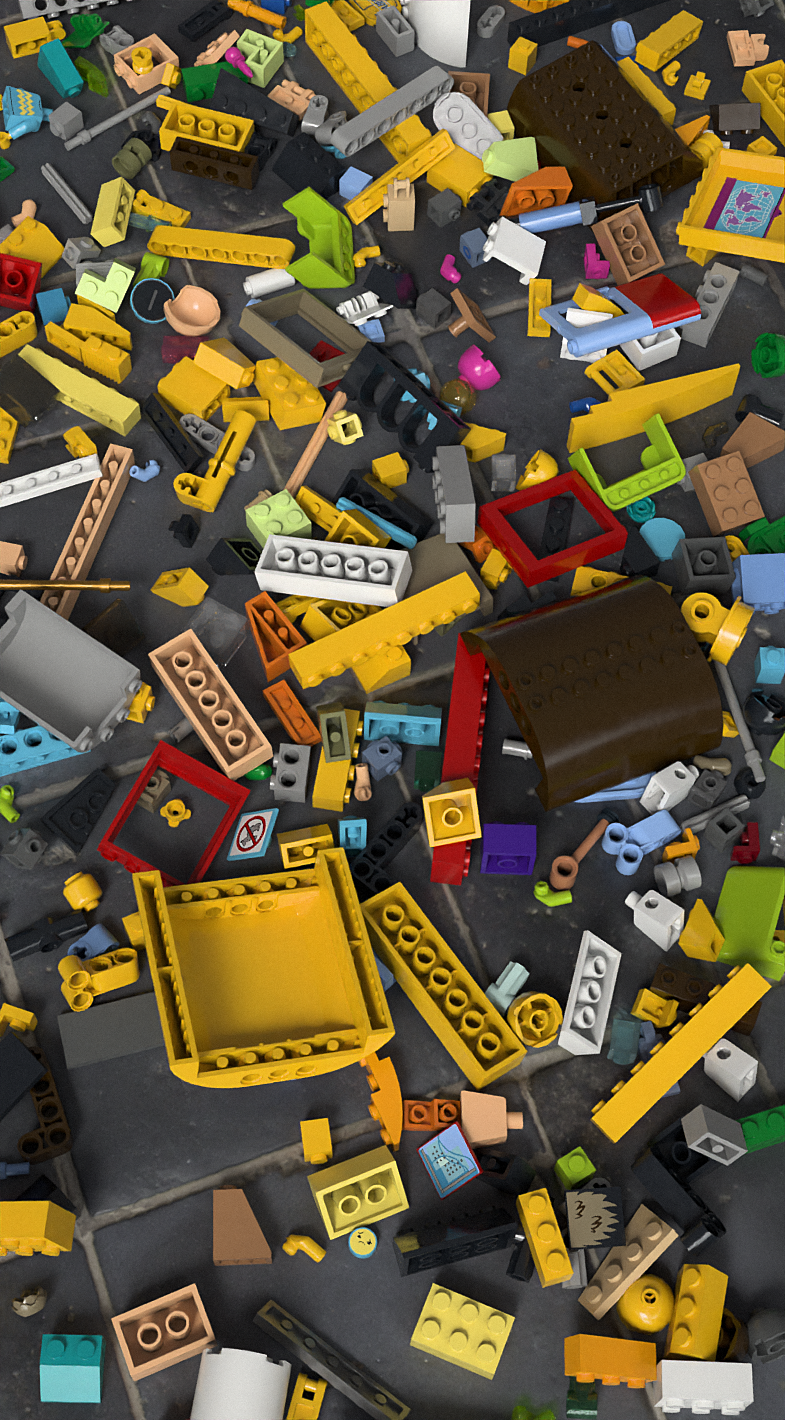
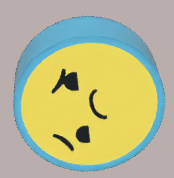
(362, 1242)

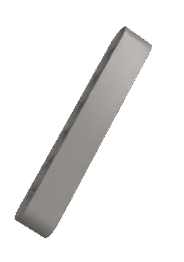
(391, 111)

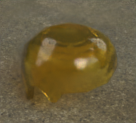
(459, 393)

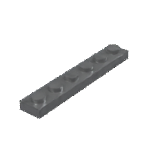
(329, 1363)

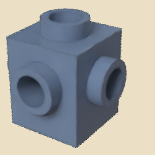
(382, 758)

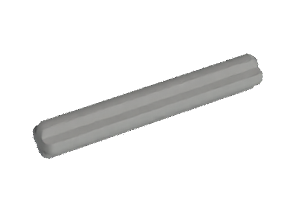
(67, 193)

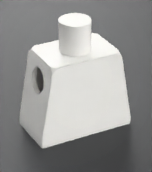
(674, 781)
(657, 917)
(730, 1068)

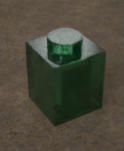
(427, 770)

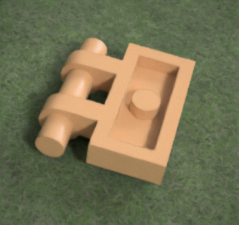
(217, 49)
(292, 97)

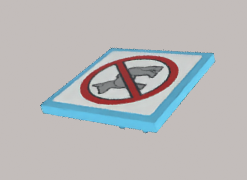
(253, 834)

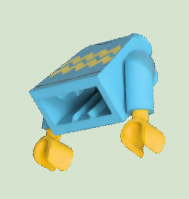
(21, 114)

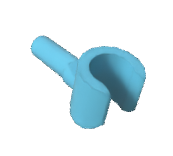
(337, 153)

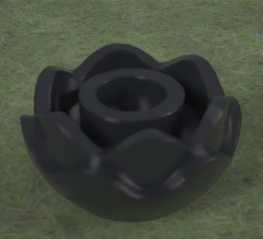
(742, 787)

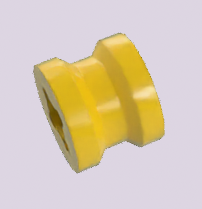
(142, 60)

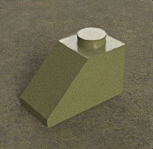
(333, 732)

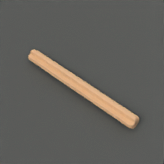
(314, 446)

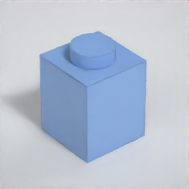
(353, 183)

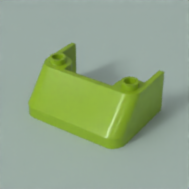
(329, 243)
(660, 463)

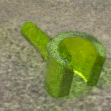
(300, 15)

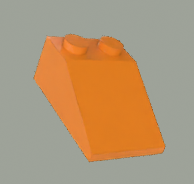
(538, 191)

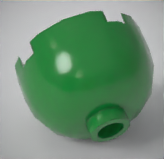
(769, 355)

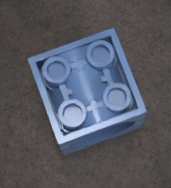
(760, 581)

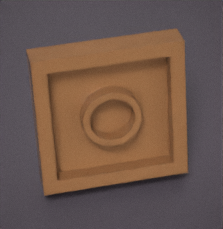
(471, 317)

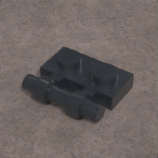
(494, 206)

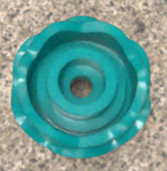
(639, 516)

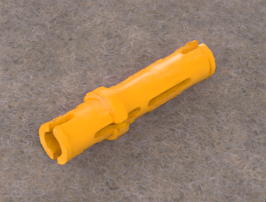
(249, 9)

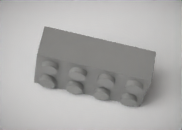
(453, 494)

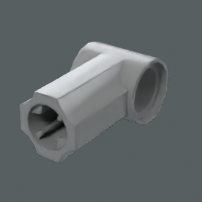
(577, 1262)

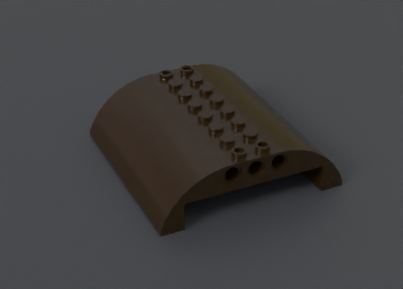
(603, 686)

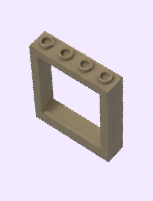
(257, 321)

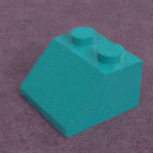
(72, 1368)

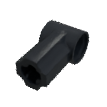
(753, 404)

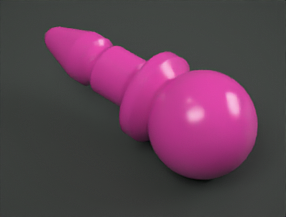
(234, 57)

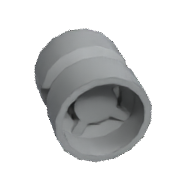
(681, 874)

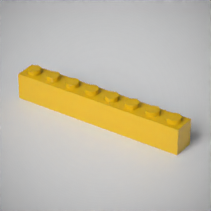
(384, 630)
(680, 1053)

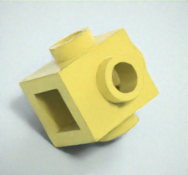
(351, 429)

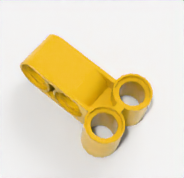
(96, 976)

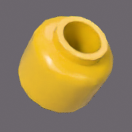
(82, 891)

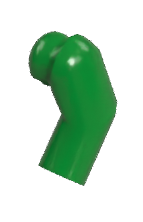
(259, 773)

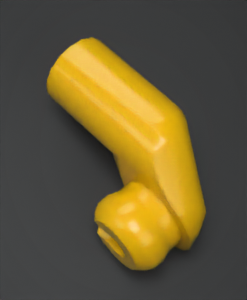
(289, 37)
(365, 253)

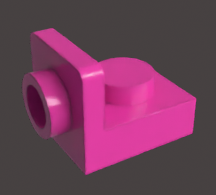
(593, 266)

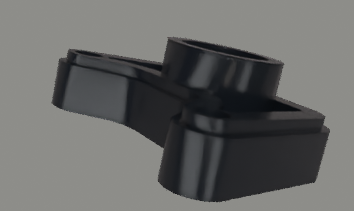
(149, 139)

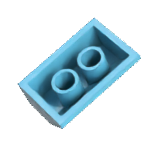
(402, 723)

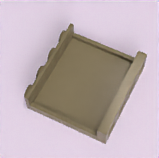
(438, 561)

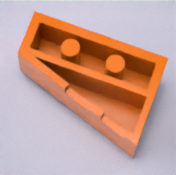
(272, 635)

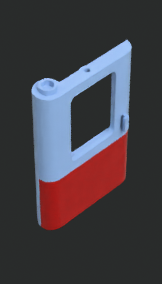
(652, 307)

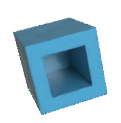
(53, 305)

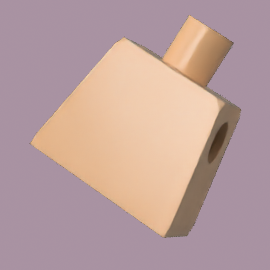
(486, 1119)

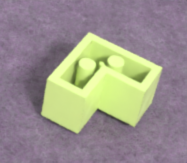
(261, 55)
(109, 290)

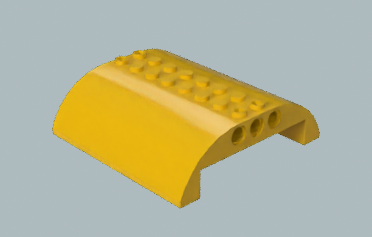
(263, 974)

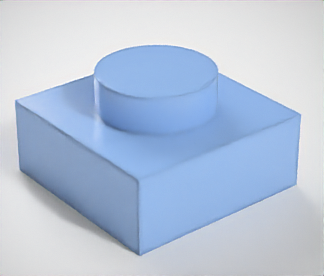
(372, 330)

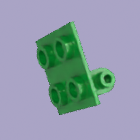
(86, 28)

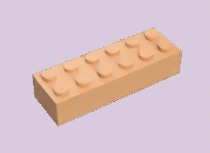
(210, 705)

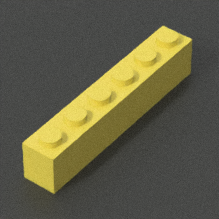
(85, 393)

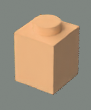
(12, 558)

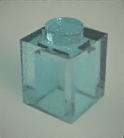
(623, 1041)

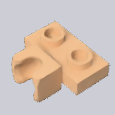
(746, 49)

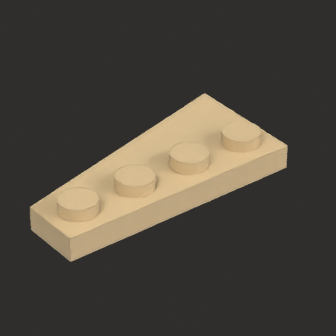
(645, 1241)

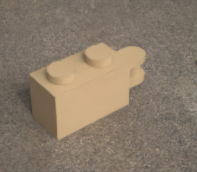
(400, 205)

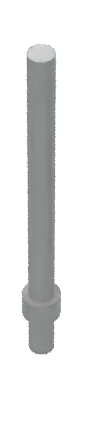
(85, 135)
(752, 755)

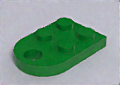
(768, 540)

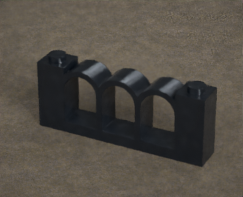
(363, 377)

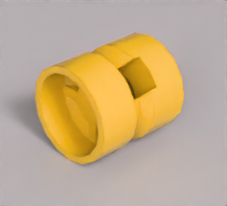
(705, 147)

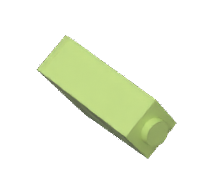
(511, 158)

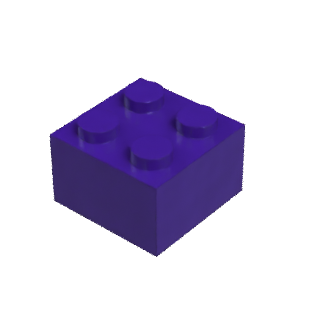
(508, 848)

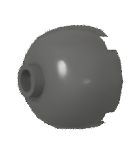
(766, 1334)

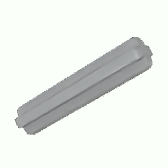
(700, 821)

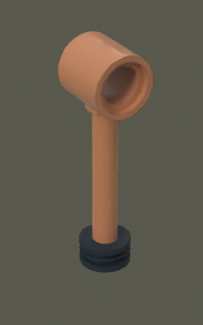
(570, 864)

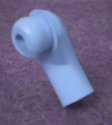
(145, 474)

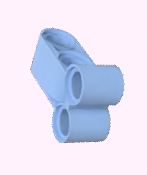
(639, 839)

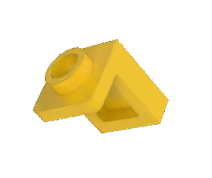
(654, 1009)

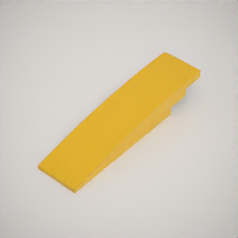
(630, 408)

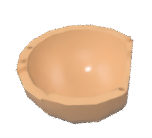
(193, 311)

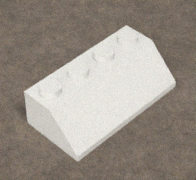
(589, 996)

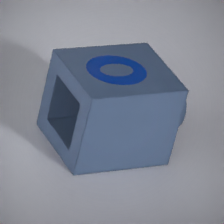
(472, 246)

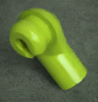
(6, 803)
(550, 898)

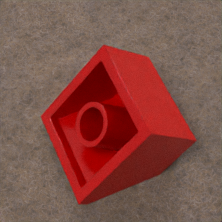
(19, 283)

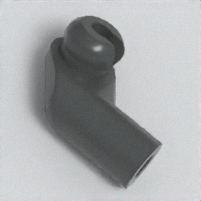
(151, 119)

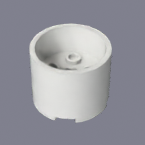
(240, 1386)

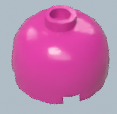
(477, 370)

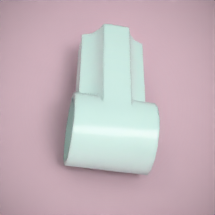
(506, 987)

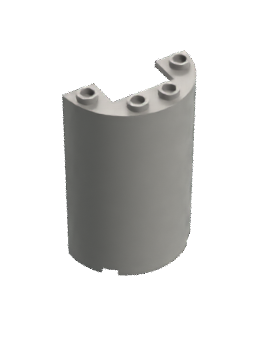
(63, 675)

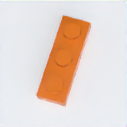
(291, 714)

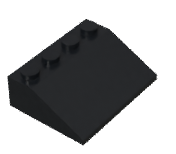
(453, 1241)

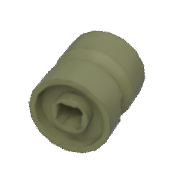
(131, 158)

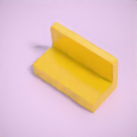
(253, 405)

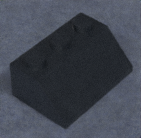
(309, 165)

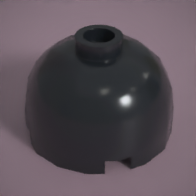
(764, 713)

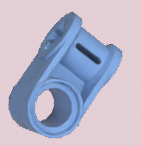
(94, 943)

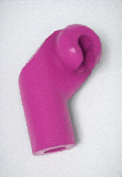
(448, 271)

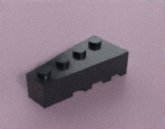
(242, 100)

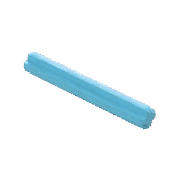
(395, 532)

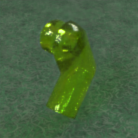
(520, 1413)

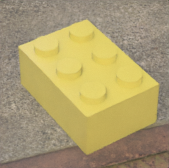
(462, 1331)

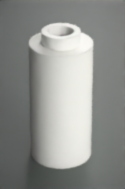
(267, 282)

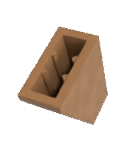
(755, 440)
(236, 1230)

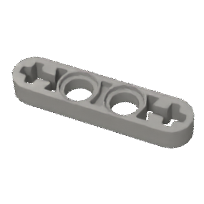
(212, 445)

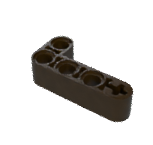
(49, 1126)

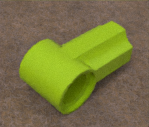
(152, 267)

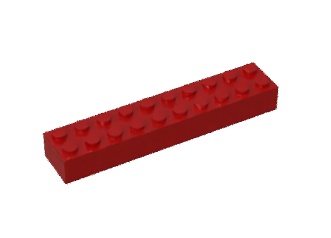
(462, 751)

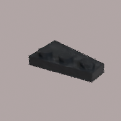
(79, 810)

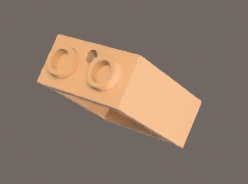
(144, 82)

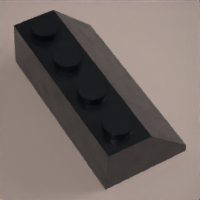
(375, 497)

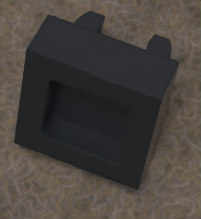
(185, 530)

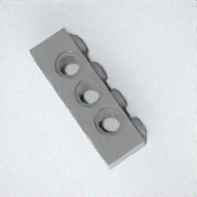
(712, 299)

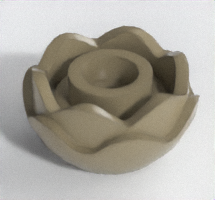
(30, 1302)

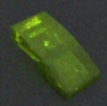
(91, 74)

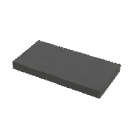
(111, 1030)

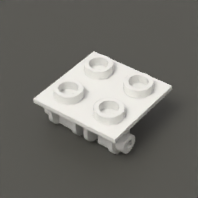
(358, 311)

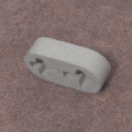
(487, 24)

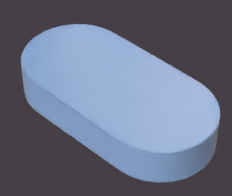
(623, 38)

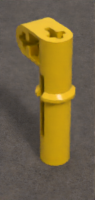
(220, 467)

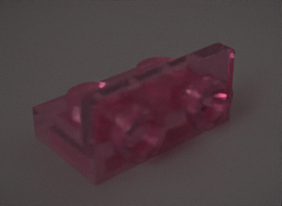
(177, 347)

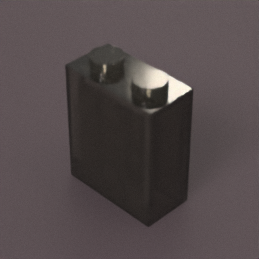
(25, 392)

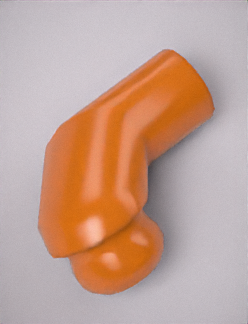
(575, 42)

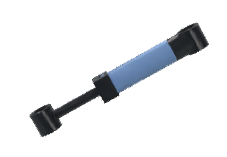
(583, 211)

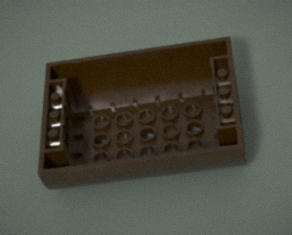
(561, 113)

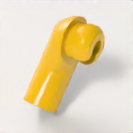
(669, 73)
(303, 1243)

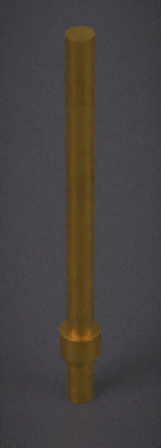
(105, 585)

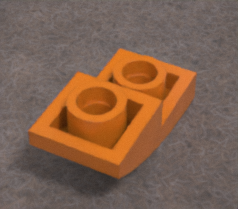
(430, 1115)

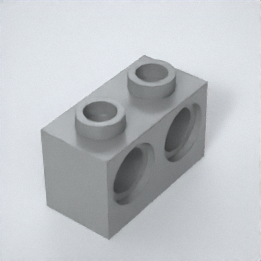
(286, 772)

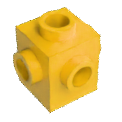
(141, 704)

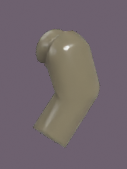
(721, 765)

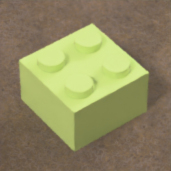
(278, 516)

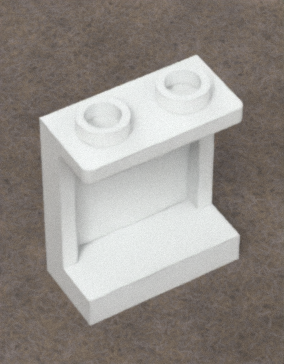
(514, 247)

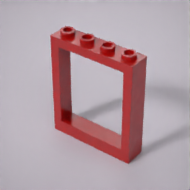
(518, 554)
(193, 773)

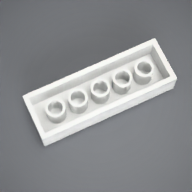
(333, 570)

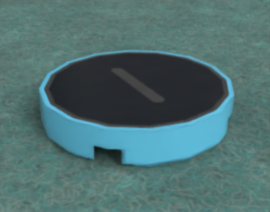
(149, 298)

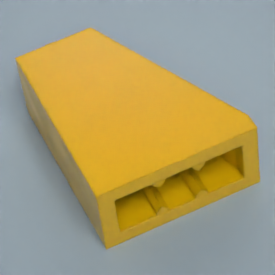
(225, 362)

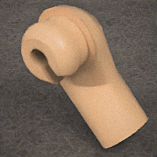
(28, 209)
(362, 787)

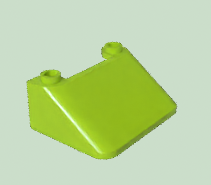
(748, 919)

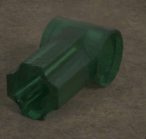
(581, 1400)

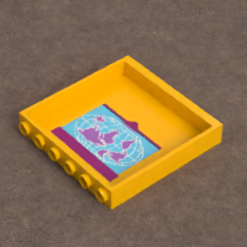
(738, 206)

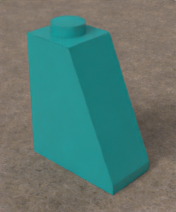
(59, 69)

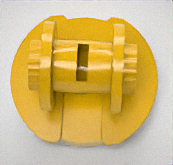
(718, 625)

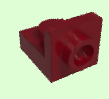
(749, 845)

